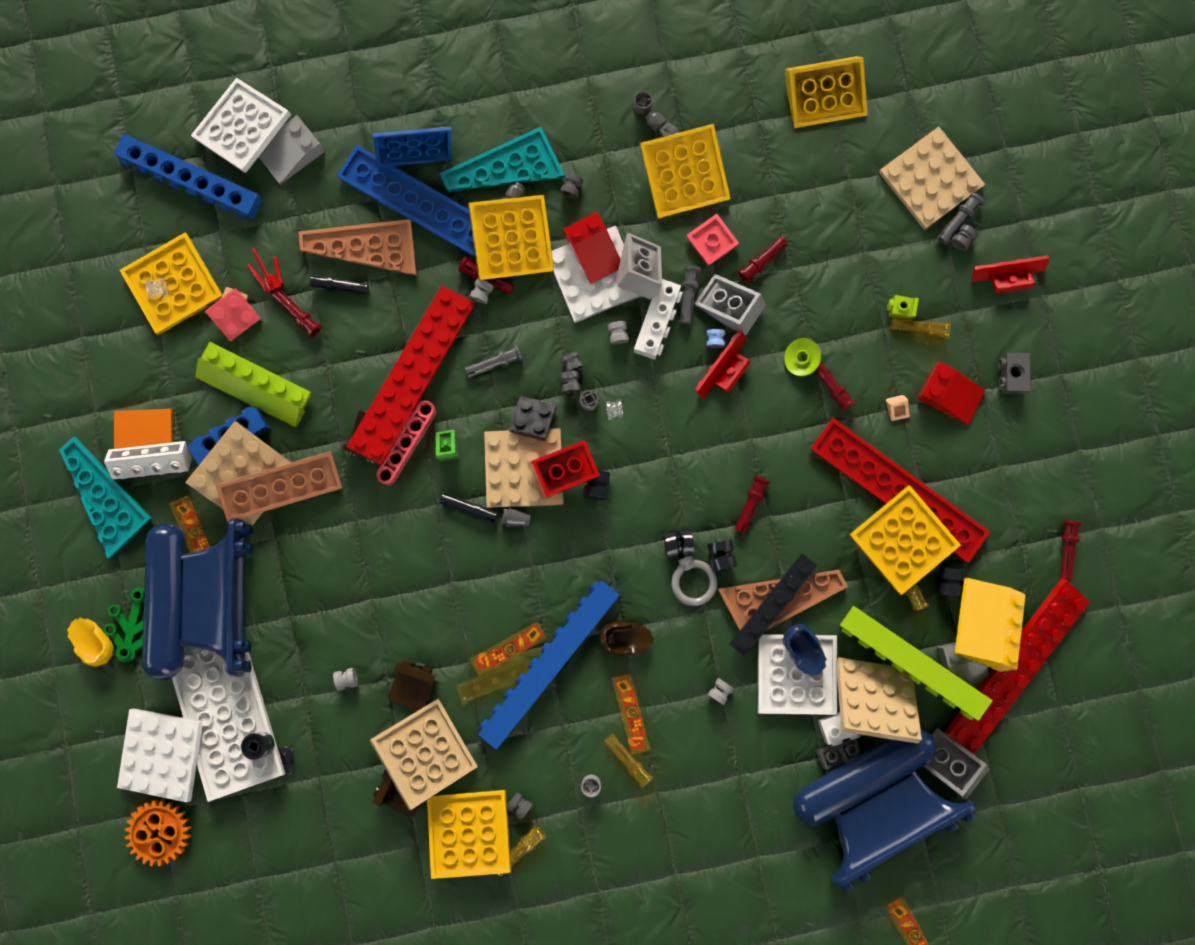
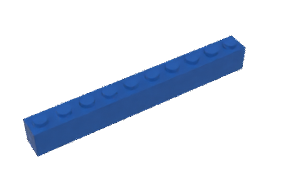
(548, 665)

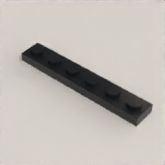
(773, 604)

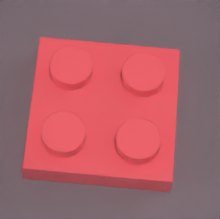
(712, 240)
(232, 314)

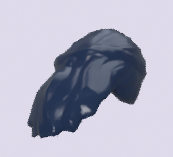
(804, 649)

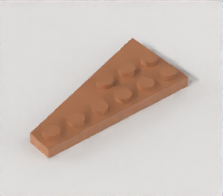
(374, 244)
(745, 599)

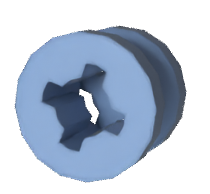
(715, 338)

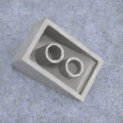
(290, 150)
(640, 267)
(731, 303)
(964, 668)
(955, 765)

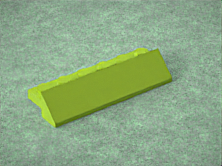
(252, 384)

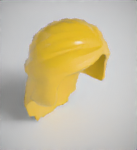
(90, 642)

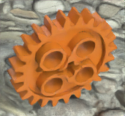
(147, 847)

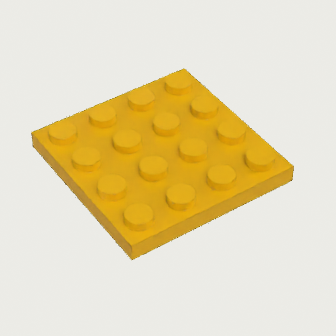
(685, 171)
(511, 237)
(187, 279)
(904, 540)
(468, 834)

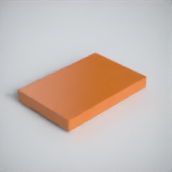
(143, 427)

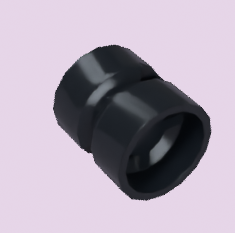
(597, 487)
(672, 546)
(724, 561)
(952, 582)
(257, 745)

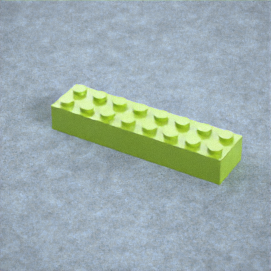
(920, 666)

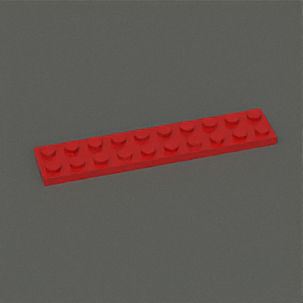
(411, 375)
(887, 479)
(1036, 644)

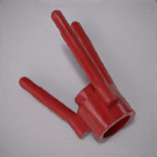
(270, 283)

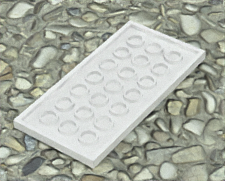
(229, 713)

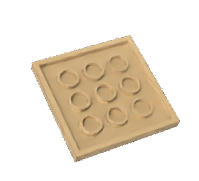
(931, 178)
(233, 457)
(508, 470)
(877, 701)
(423, 754)

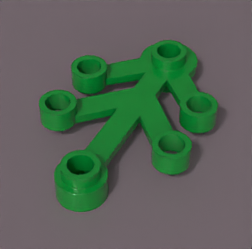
(130, 628)

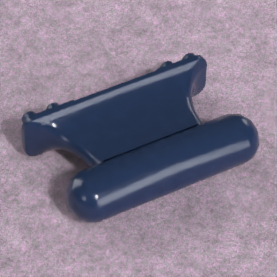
(194, 600)
(879, 805)

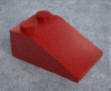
(592, 247)
(951, 392)
(563, 469)

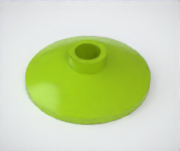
(794, 357)

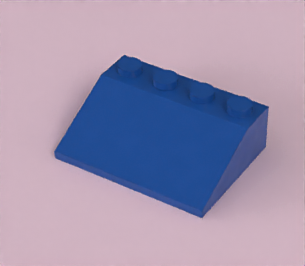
(413, 146)

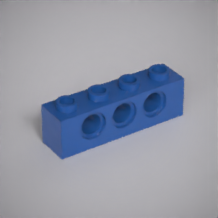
(257, 426)

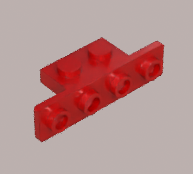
(1012, 274)
(726, 369)

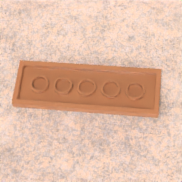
(278, 486)

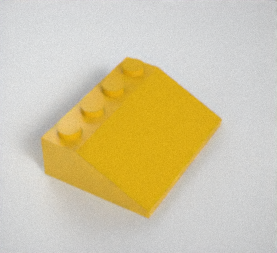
(826, 91)
(990, 624)

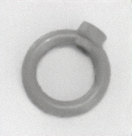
(688, 563)

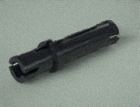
(331, 283)
(476, 511)

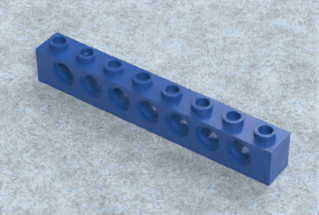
(130, 147)

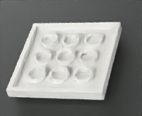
(241, 125)
(580, 296)
(789, 690)
(160, 755)

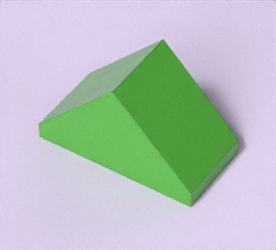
(446, 446)

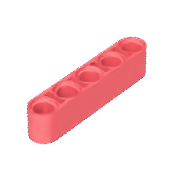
(406, 433)

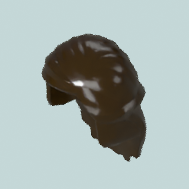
(625, 638)

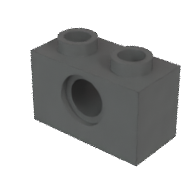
(1021, 364)

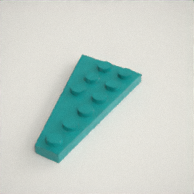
(519, 160)
(106, 501)

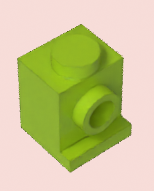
(897, 312)

